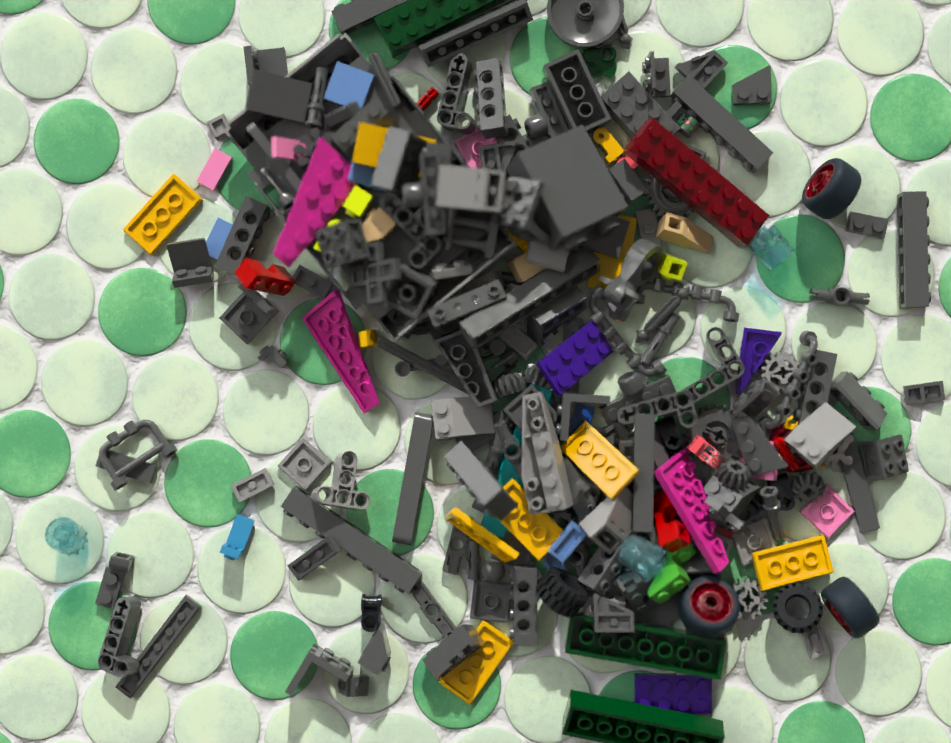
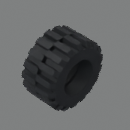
(562, 592)
(806, 593)

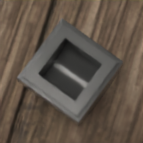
(121, 562)

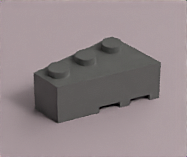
(553, 315)
(453, 650)

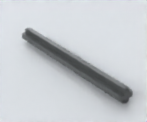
(420, 363)

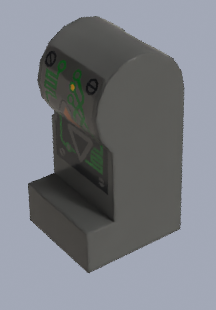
(682, 118)

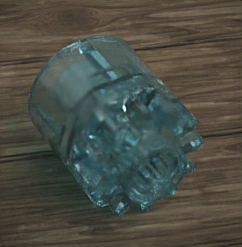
(771, 246)
(65, 536)
(642, 556)

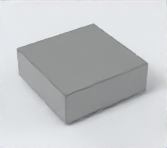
(218, 126)

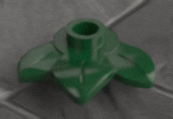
(598, 63)

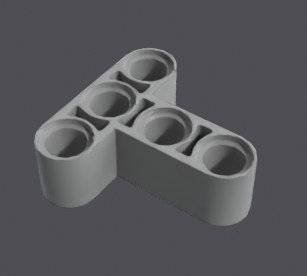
(338, 487)

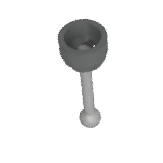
(286, 199)

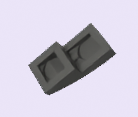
(924, 392)

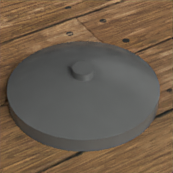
(585, 22)

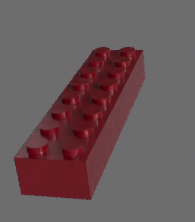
(696, 183)

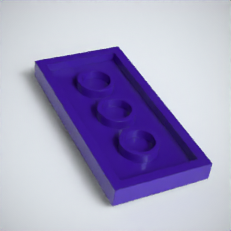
(574, 357)
(674, 692)

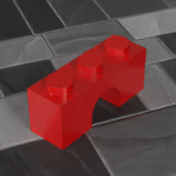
(273, 280)
(671, 533)

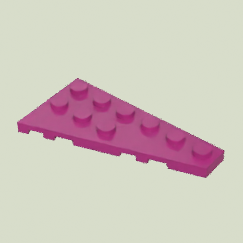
(316, 201)
(337, 339)
(688, 499)

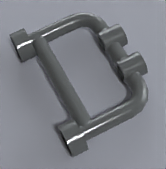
(115, 439)

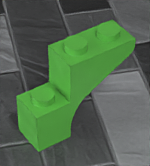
(673, 575)

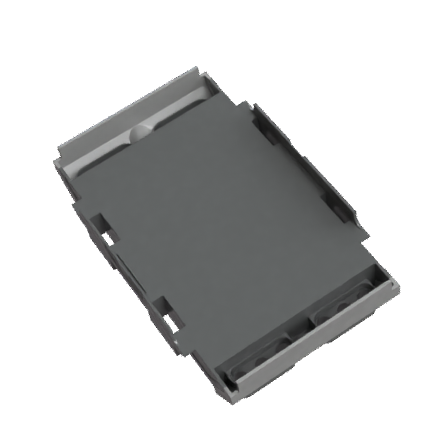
(397, 243)

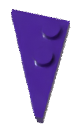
(754, 350)

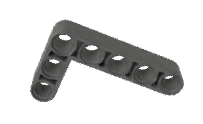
(724, 370)

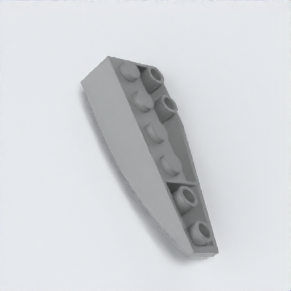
(542, 459)

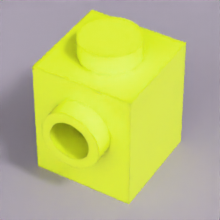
(357, 203)
(672, 267)

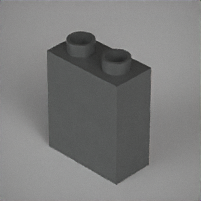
(576, 188)

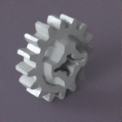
(779, 364)
(754, 599)

